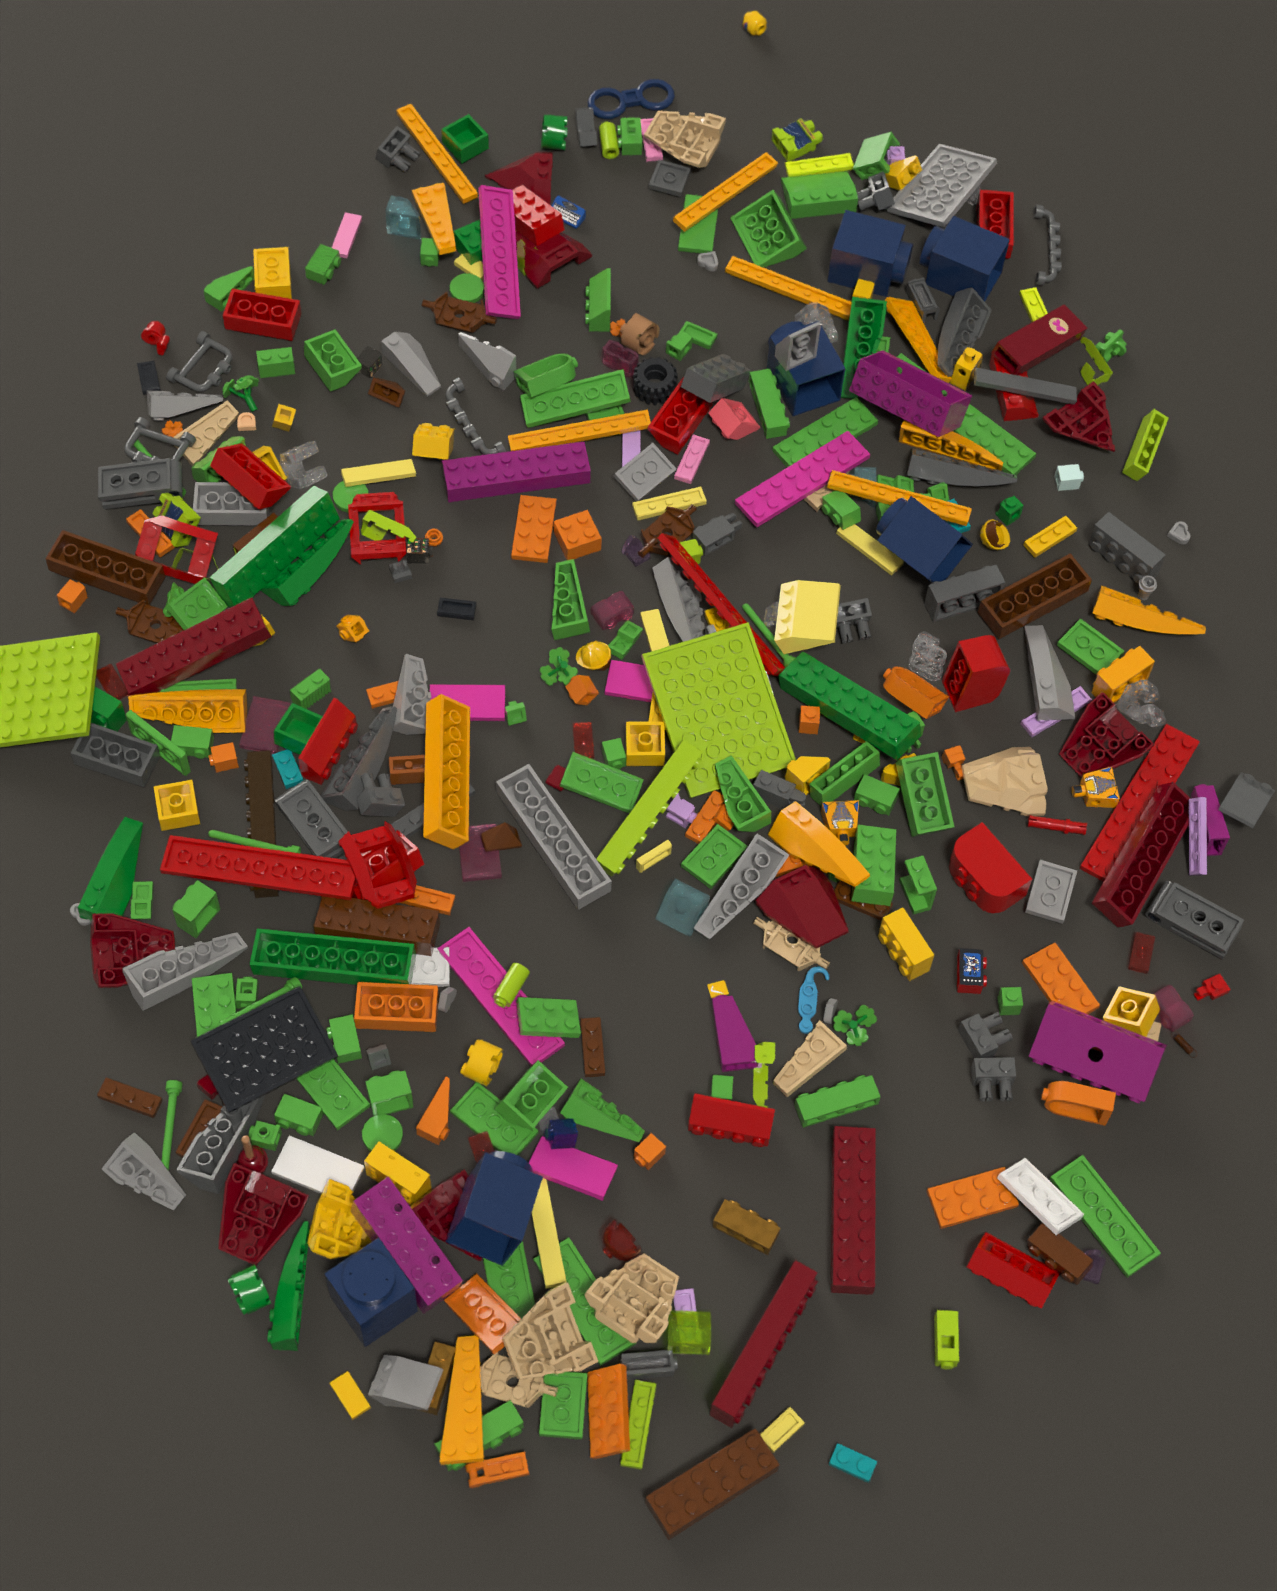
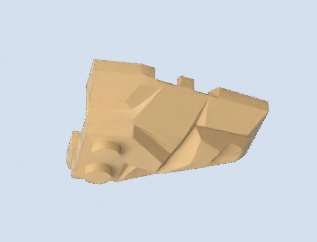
(687, 137)
(1008, 780)
(635, 1299)
(549, 1338)

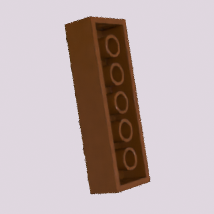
(105, 567)
(1034, 596)
(391, 923)
(711, 1484)

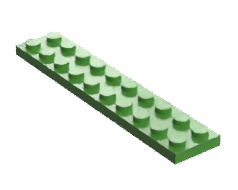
(990, 436)

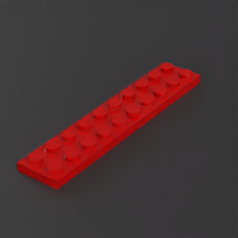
(716, 598)
(1161, 766)
(258, 867)

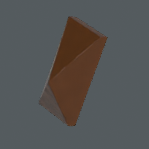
(387, 391)
(501, 838)

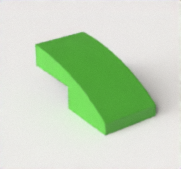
(899, 482)
(625, 639)
(142, 900)

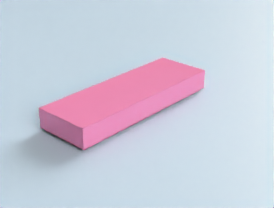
(651, 150)
(347, 234)
(692, 459)

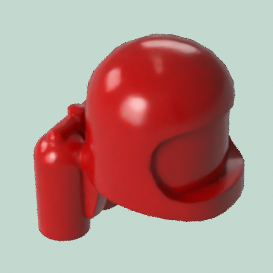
(155, 335)

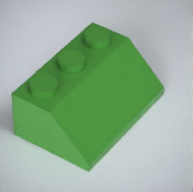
(599, 302)
(331, 359)
(203, 471)
(531, 1097)

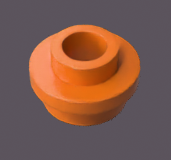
(434, 533)

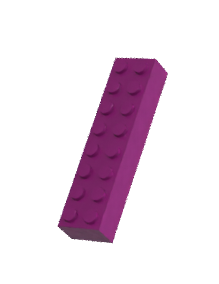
(516, 471)

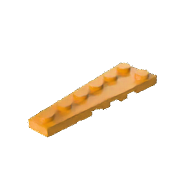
(435, 212)
(917, 334)
(463, 1421)

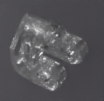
(817, 312)
(293, 467)
(925, 650)
(1145, 714)

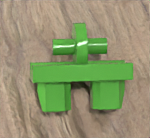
(1113, 345)

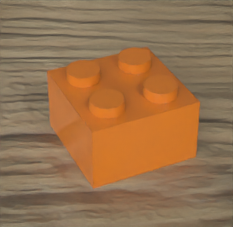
(577, 535)

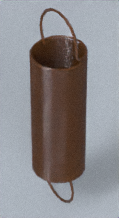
(1183, 1043)

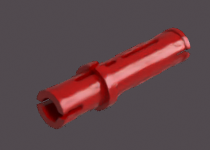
(1057, 824)

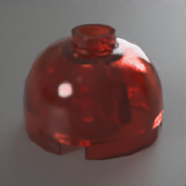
(619, 1242)

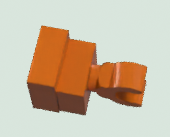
(954, 758)

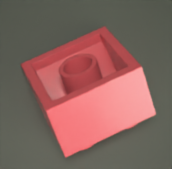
(733, 419)

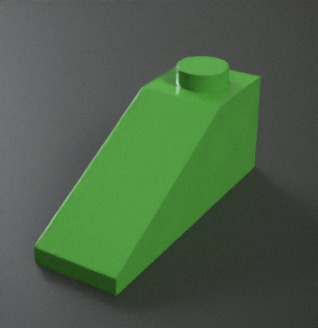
(219, 290)

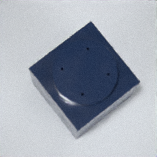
(869, 251)
(963, 258)
(812, 382)
(922, 539)
(495, 1207)
(385, 1302)

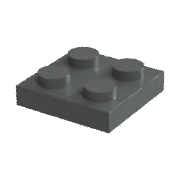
(669, 178)

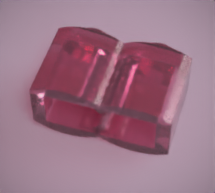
(619, 358)
(612, 610)
(1173, 1009)

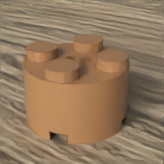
(639, 334)

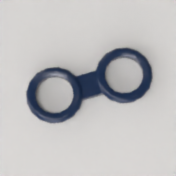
(631, 98)

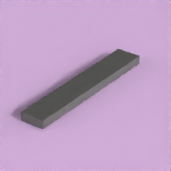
(1025, 386)

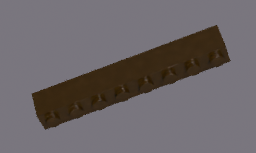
(261, 805)

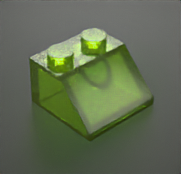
(689, 1332)

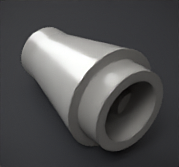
(1146, 587)

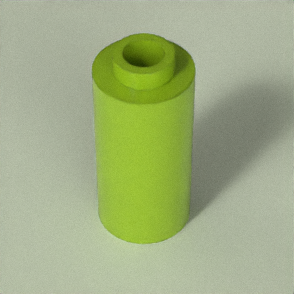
(609, 140)
(511, 985)

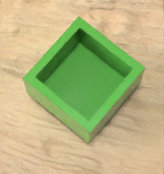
(196, 908)
(389, 1093)

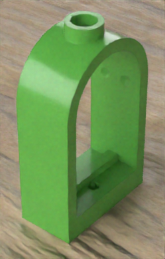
(546, 374)

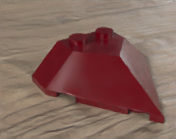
(531, 172)
(1085, 420)
(439, 1206)

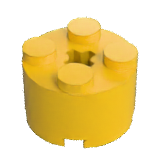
(482, 1062)

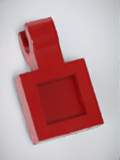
(1213, 987)

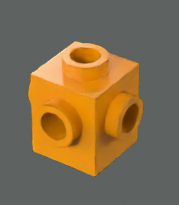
(352, 628)

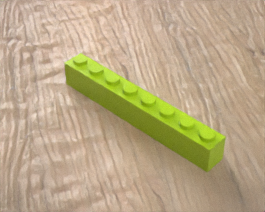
(648, 807)

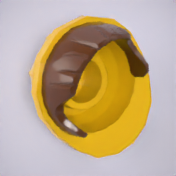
(994, 535)
(594, 656)

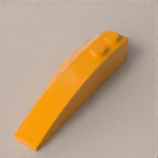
(950, 445)
(1131, 612)
(213, 709)
(810, 840)

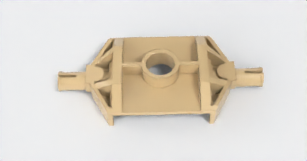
(799, 954)
(494, 1380)

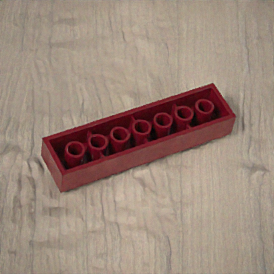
(194, 649)
(1144, 855)
(853, 1210)
(762, 1346)

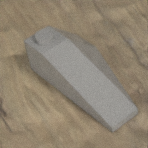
(411, 360)
(411, 697)
(140, 1168)

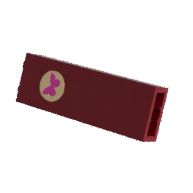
(1039, 340)

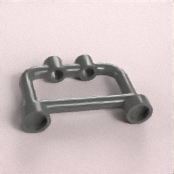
(214, 378)
(142, 426)

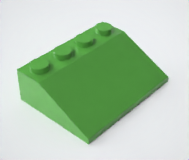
(819, 194)
(768, 231)

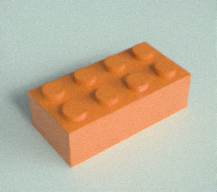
(396, 1007)

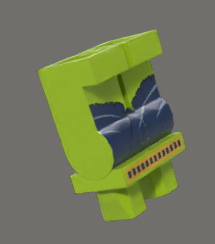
(796, 139)
(176, 509)

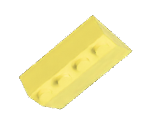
(806, 615)

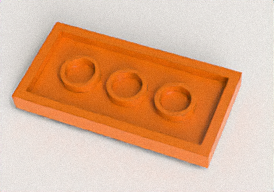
(534, 529)
(1059, 979)
(970, 1198)
(483, 1312)
(608, 1411)

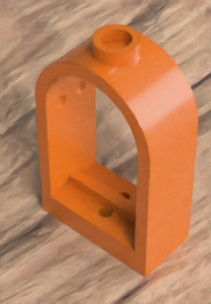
(914, 691)
(1079, 1101)

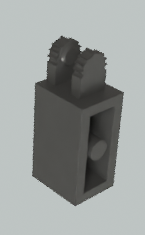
(716, 533)
(777, 790)

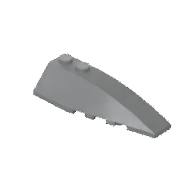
(679, 599)
(1049, 681)
(745, 883)
(172, 971)

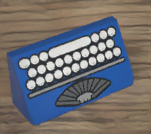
(571, 213)

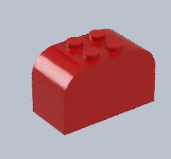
(975, 673)
(987, 871)

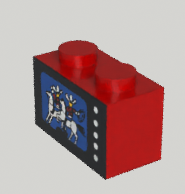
(970, 971)

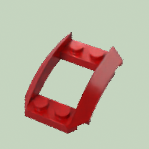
(377, 548)
(201, 555)
(374, 839)

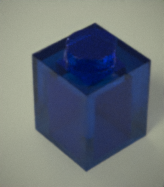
(561, 1133)

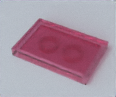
(261, 722)
(475, 862)

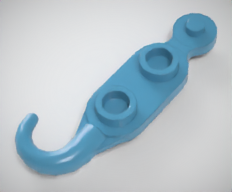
(808, 999)

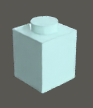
(1068, 477)

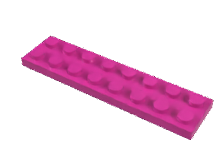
(499, 252)
(801, 479)
(482, 977)

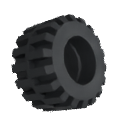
(654, 369)

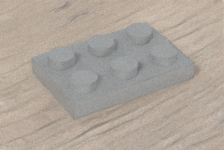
(644, 472)
(1051, 891)

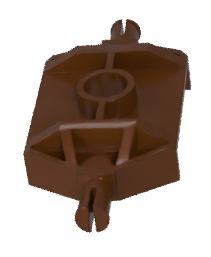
(446, 308)
(673, 521)
(143, 616)

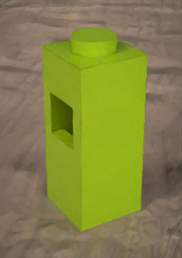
(946, 1339)

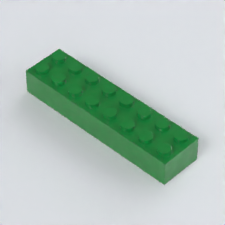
(275, 547)
(850, 705)
(331, 958)

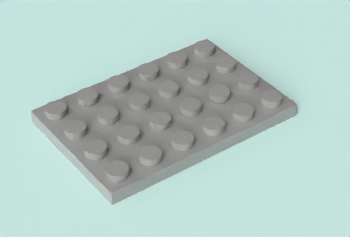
(942, 185)

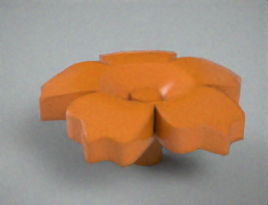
(615, 327)
(172, 430)

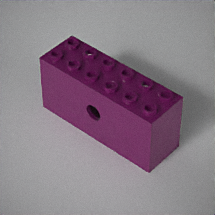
(910, 394)
(1127, 1060)
(407, 1243)

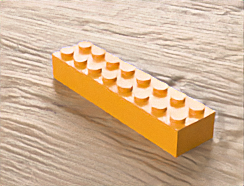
(447, 772)

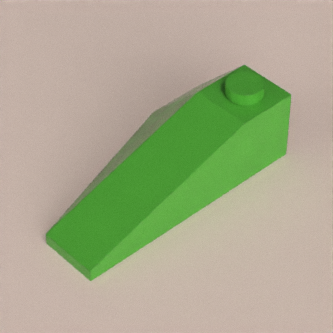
(741, 799)
(594, 1112)

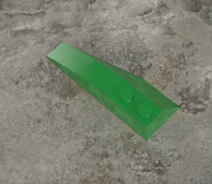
(863, 336)
(305, 571)
(115, 873)
(289, 1296)

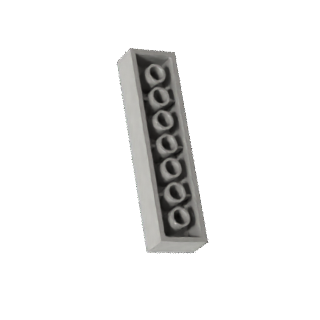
(553, 836)

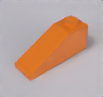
(435, 1120)

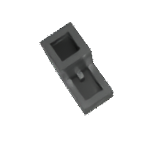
(585, 126)

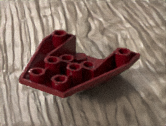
(550, 256)
(1103, 739)
(805, 906)
(121, 942)
(256, 1213)

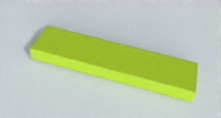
(639, 1423)

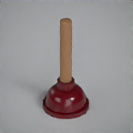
(252, 1156)

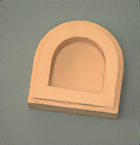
(246, 422)

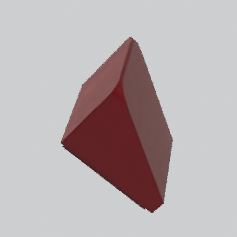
(556, 777)
(207, 1087)

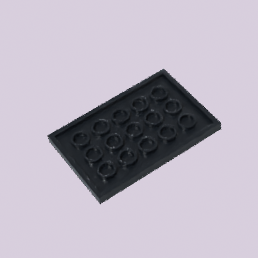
(264, 1049)

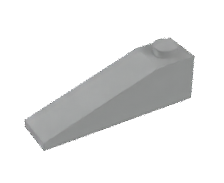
(494, 362)
(166, 404)

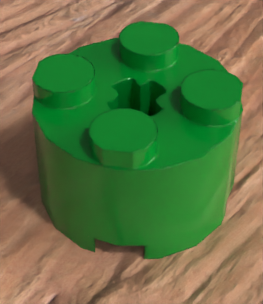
(554, 132)
(250, 1290)

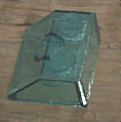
(402, 218)
(682, 907)

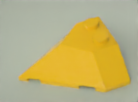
(333, 1226)

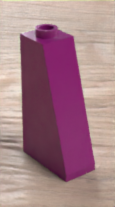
(1216, 827)
(733, 1037)

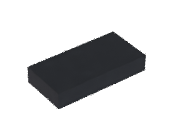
(148, 376)
(456, 608)

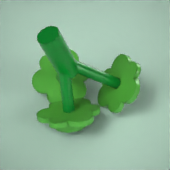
(244, 383)
(565, 671)
(856, 1035)

